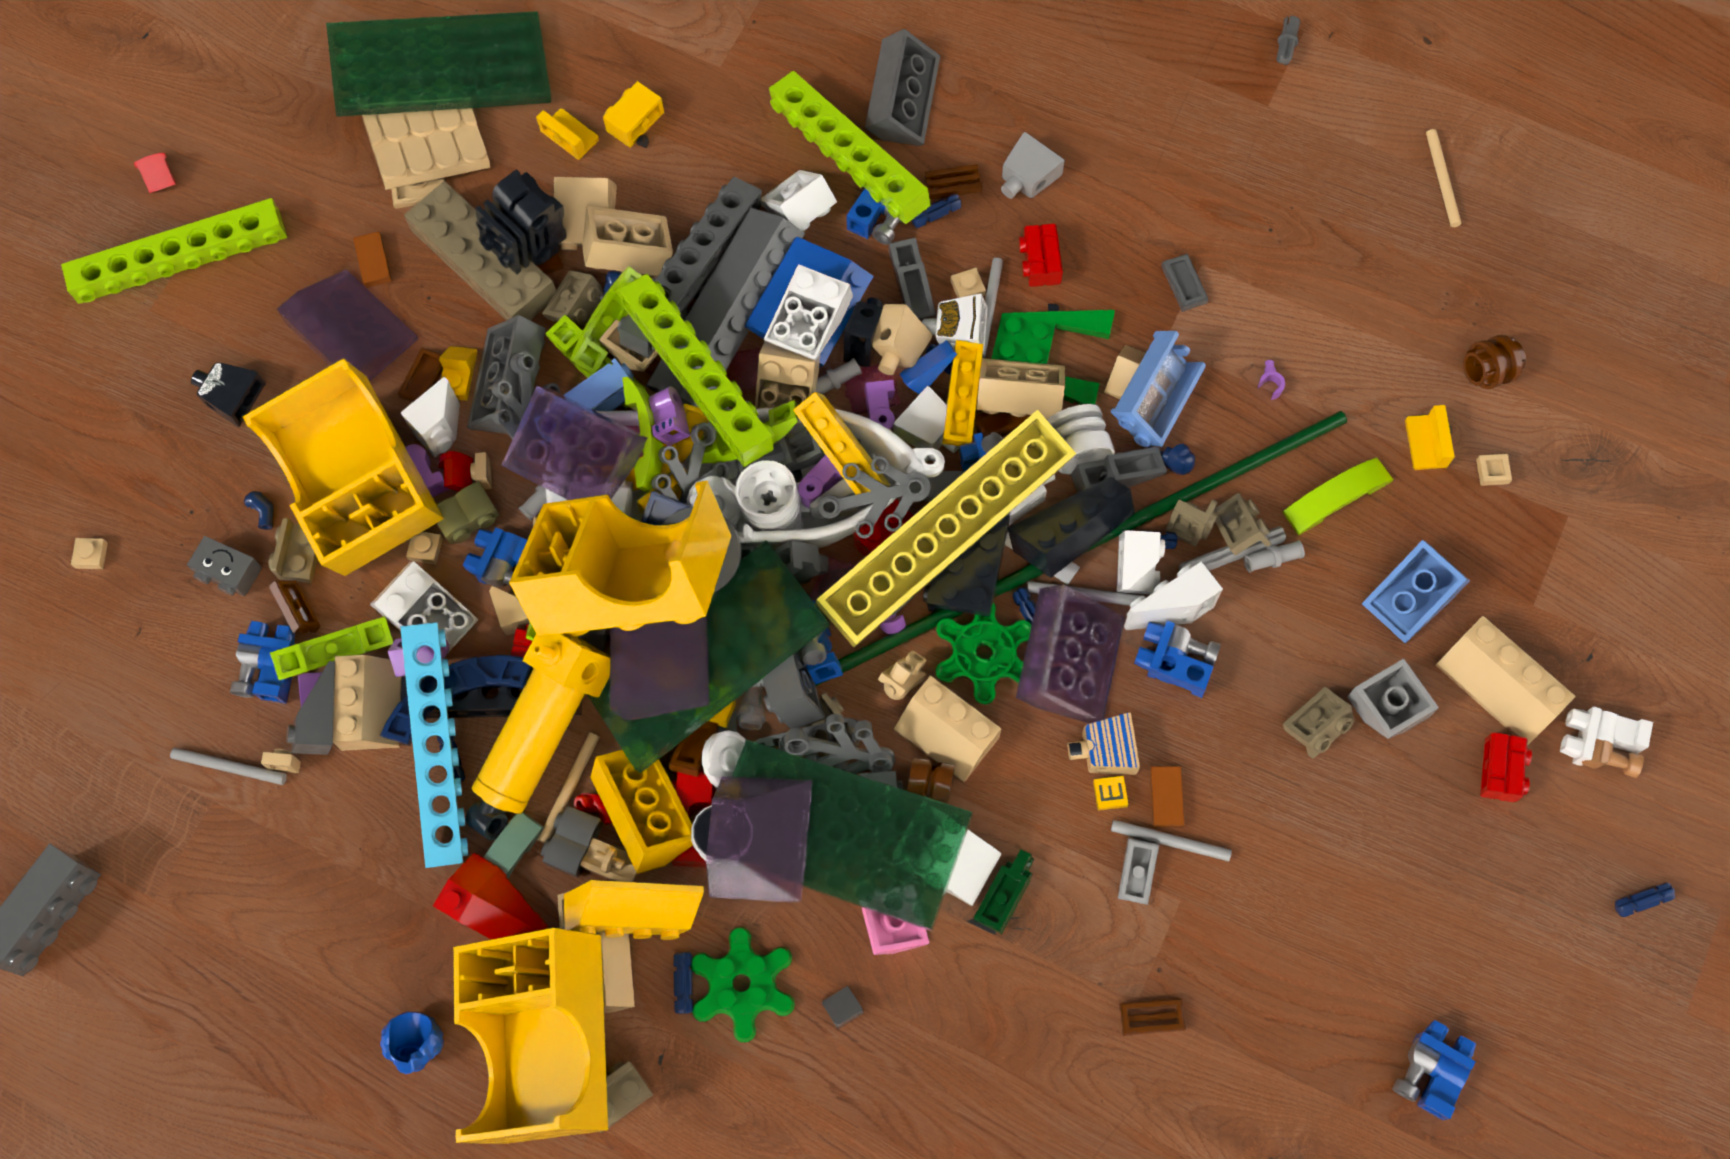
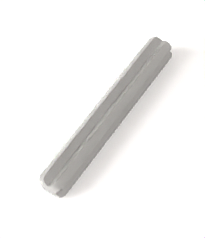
(1224, 555)

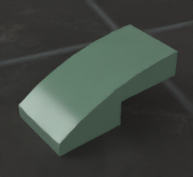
(513, 842)

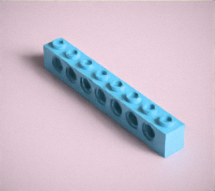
(413, 639)

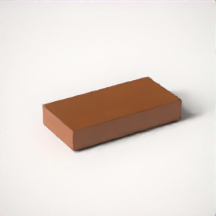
(372, 259)
(1167, 796)

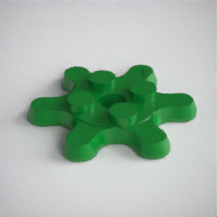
(983, 672)
(745, 1005)

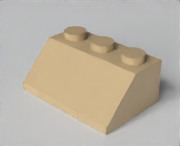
(625, 239)
(1020, 388)
(363, 701)
(947, 728)

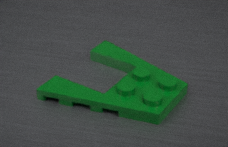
(1030, 337)

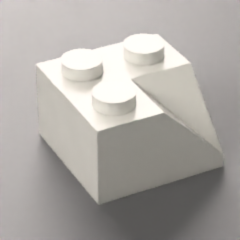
(1137, 561)

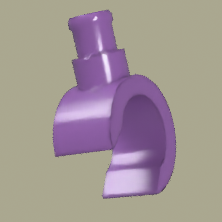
(1271, 375)
(893, 626)

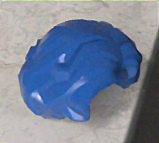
(411, 1041)

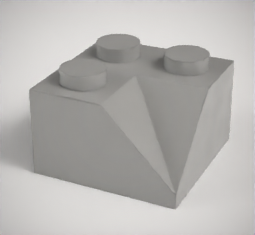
(1393, 700)

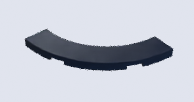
(464, 676)

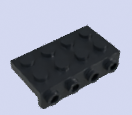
(972, 578)

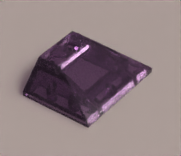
(758, 839)

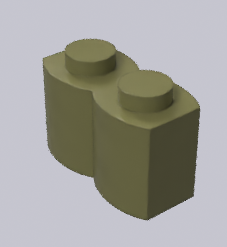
(465, 513)

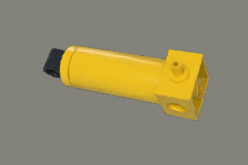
(560, 678)

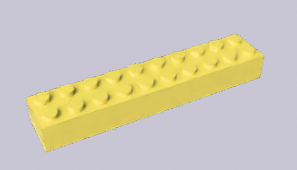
(945, 528)

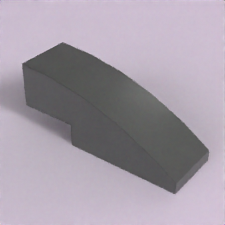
(911, 277)
(793, 452)
(1126, 467)

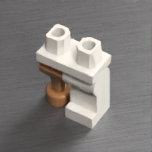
(1600, 733)

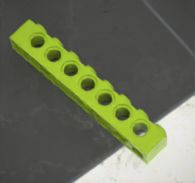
(849, 147)
(159, 248)
(745, 445)

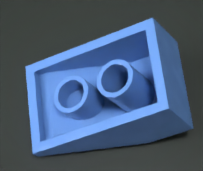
(1415, 591)

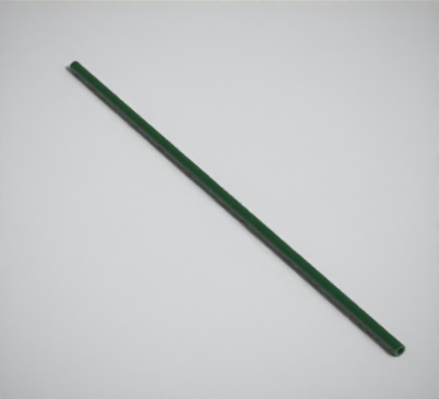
(1139, 518)

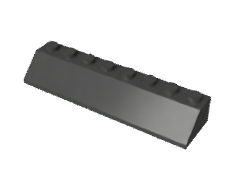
(733, 292)

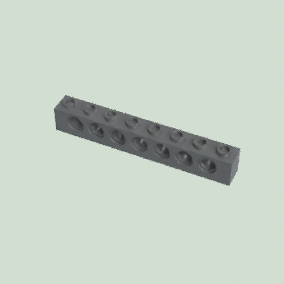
(697, 255)

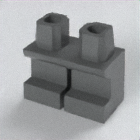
(803, 560)

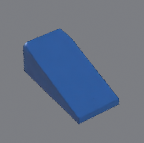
(928, 367)

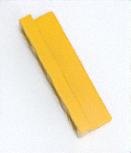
(962, 393)
(836, 440)

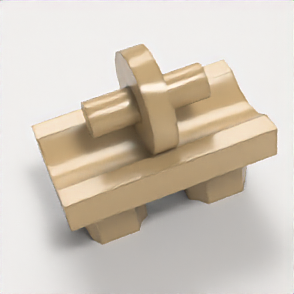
(903, 675)
(608, 862)

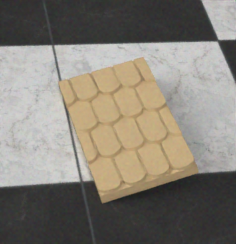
(425, 145)

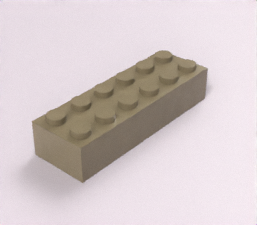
(450, 230)

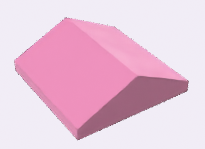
(892, 935)

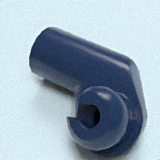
(264, 506)

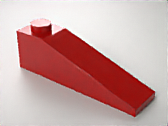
(487, 901)

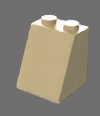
(575, 195)

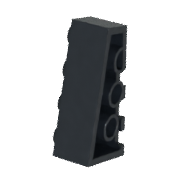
(1071, 526)

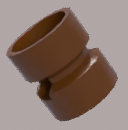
(931, 779)

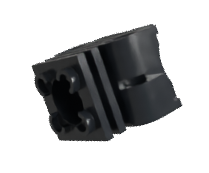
(521, 223)

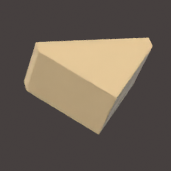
(622, 354)
(1123, 371)
(508, 611)

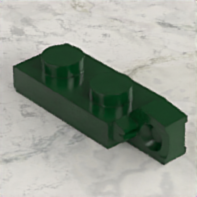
(1005, 893)

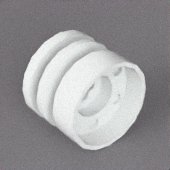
(1084, 433)
(766, 483)

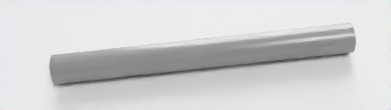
(991, 296)
(1096, 595)
(228, 766)
(1171, 840)

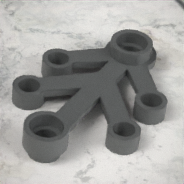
(517, 407)
(684, 479)
(879, 495)
(874, 758)

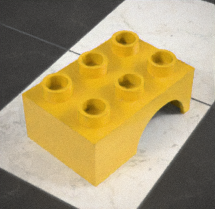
(346, 468)
(604, 570)
(542, 1031)

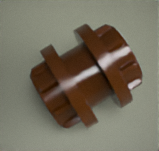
(1494, 362)

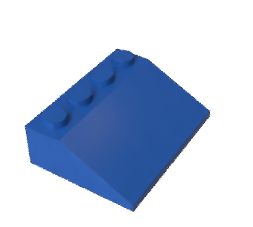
(817, 259)

